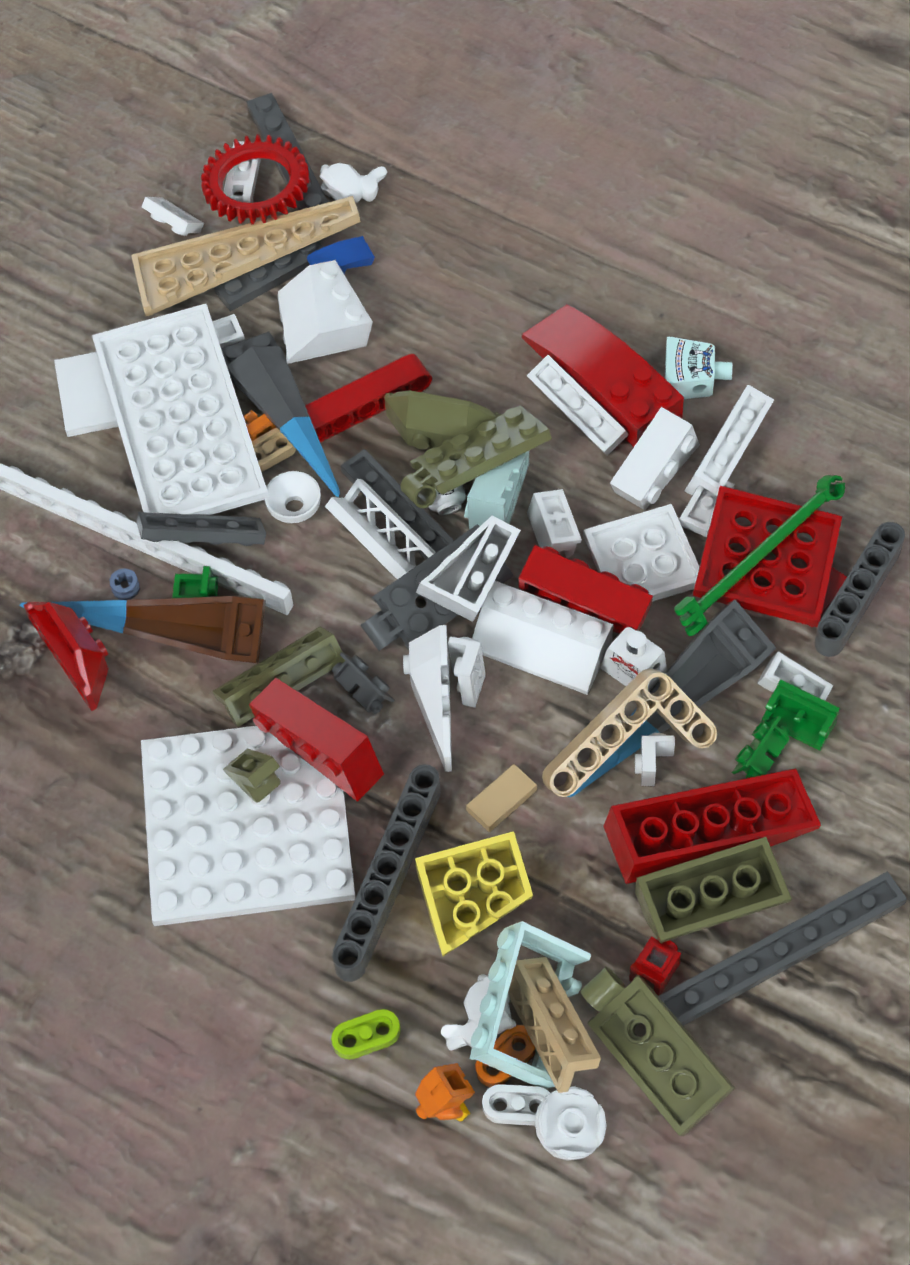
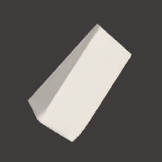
(793, 673)

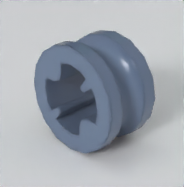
(124, 575)

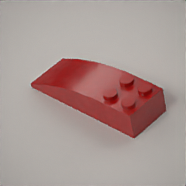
(605, 369)
(707, 820)

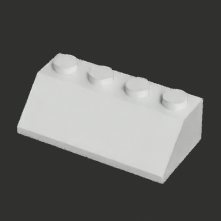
(542, 637)

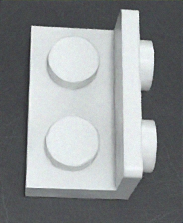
(469, 667)

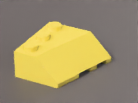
(472, 887)

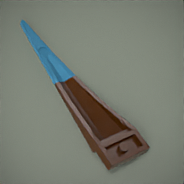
(206, 625)

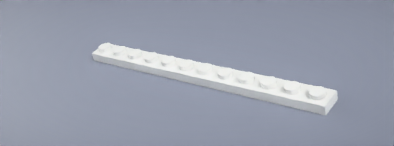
(120, 528)

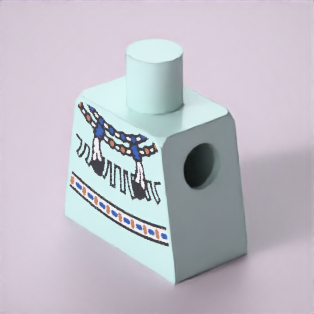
(692, 367)

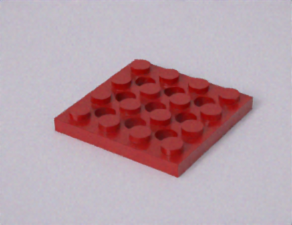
(773, 599)

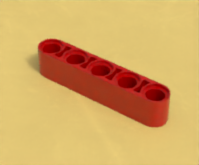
(366, 396)

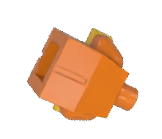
(444, 1093)

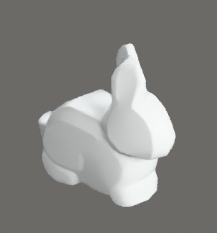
(344, 181)
(460, 1036)

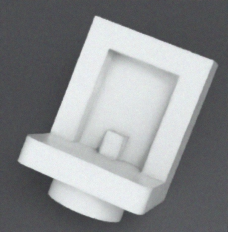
(651, 746)

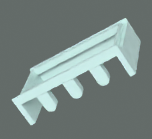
(500, 979)

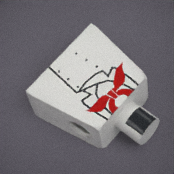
(631, 655)

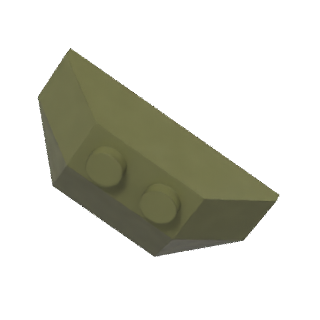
(432, 419)

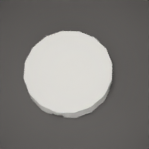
(570, 1124)

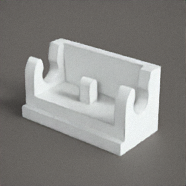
(553, 521)

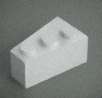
(471, 570)

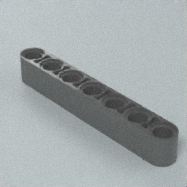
(382, 885)

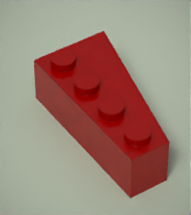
(584, 589)
(318, 738)

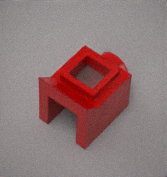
(656, 963)

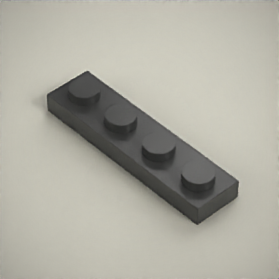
(262, 279)
(200, 528)

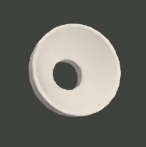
(290, 487)

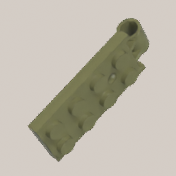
(473, 454)
(665, 1059)

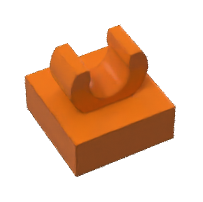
(257, 425)

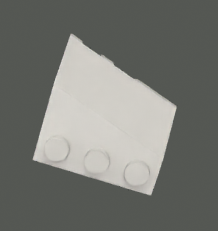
(321, 314)

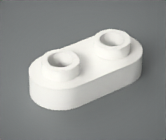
(518, 1101)

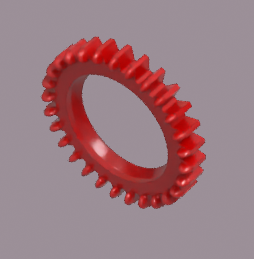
(217, 169)

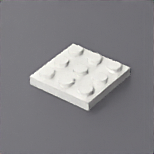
(646, 552)

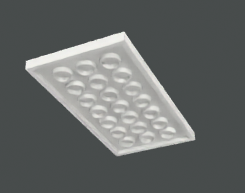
(179, 415)

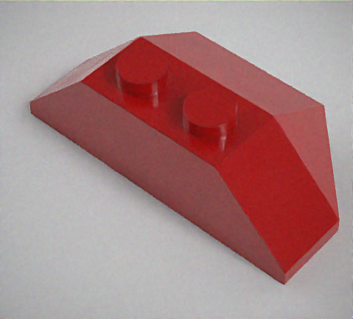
(72, 647)

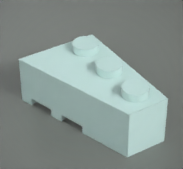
(497, 492)

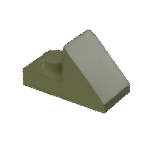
(254, 773)

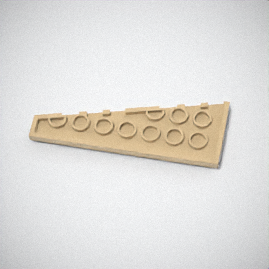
(201, 263)

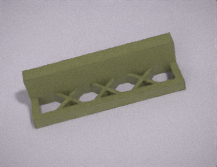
(294, 665)

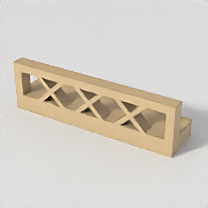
(551, 1021)

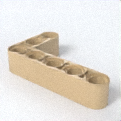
(625, 726)

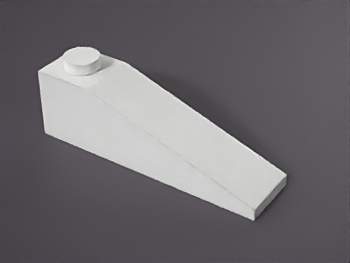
(431, 685)

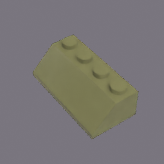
(711, 890)

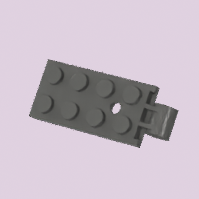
(399, 612)

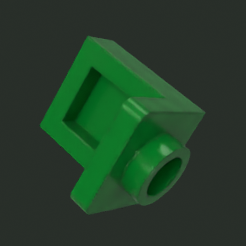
(195, 585)

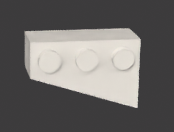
(655, 459)

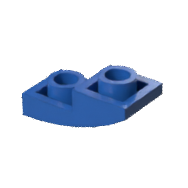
(347, 253)

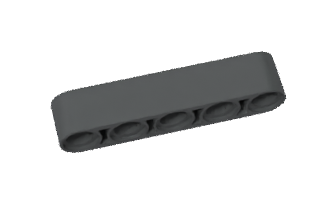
(856, 600)

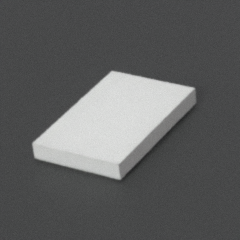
(84, 395)

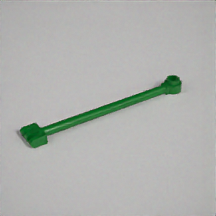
(693, 610)

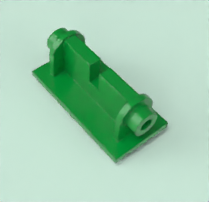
(768, 739)

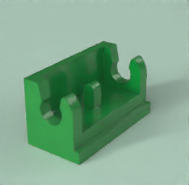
(802, 713)

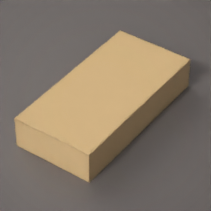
(501, 798)

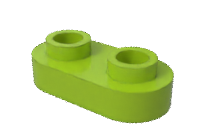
(365, 1033)

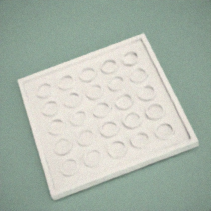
(227, 854)

